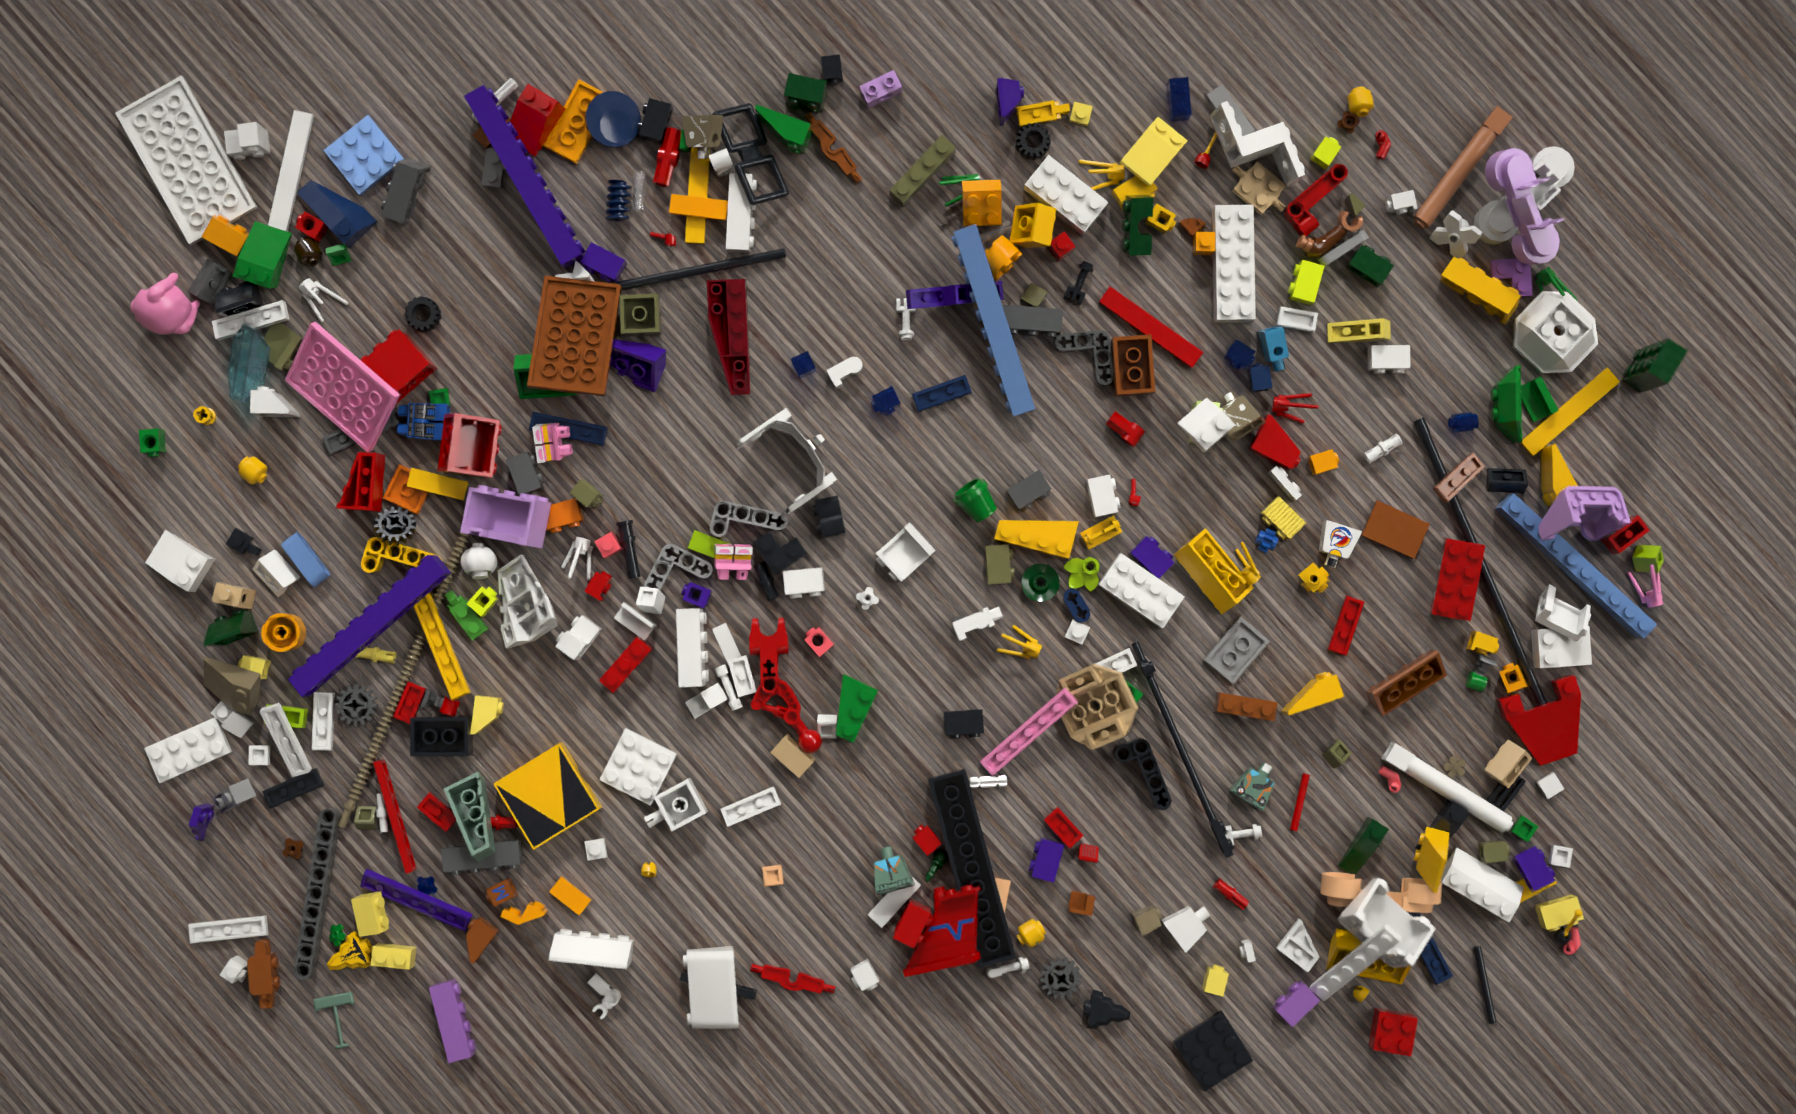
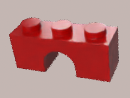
(626, 664)

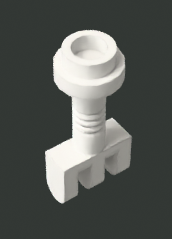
(905, 334)
(1256, 832)
(995, 971)

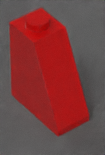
(1275, 445)

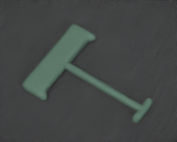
(334, 1001)

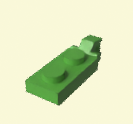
(465, 615)

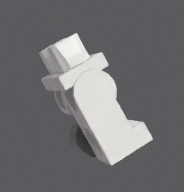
(975, 621)

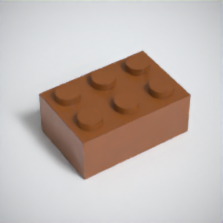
(1133, 365)

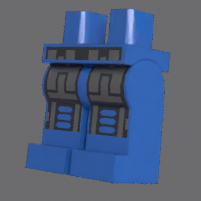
(418, 420)

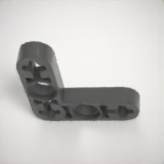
(1091, 337)

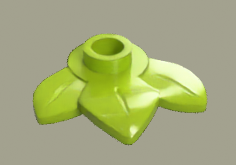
(1080, 575)

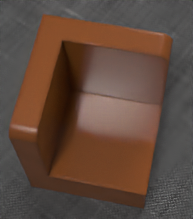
(1081, 903)

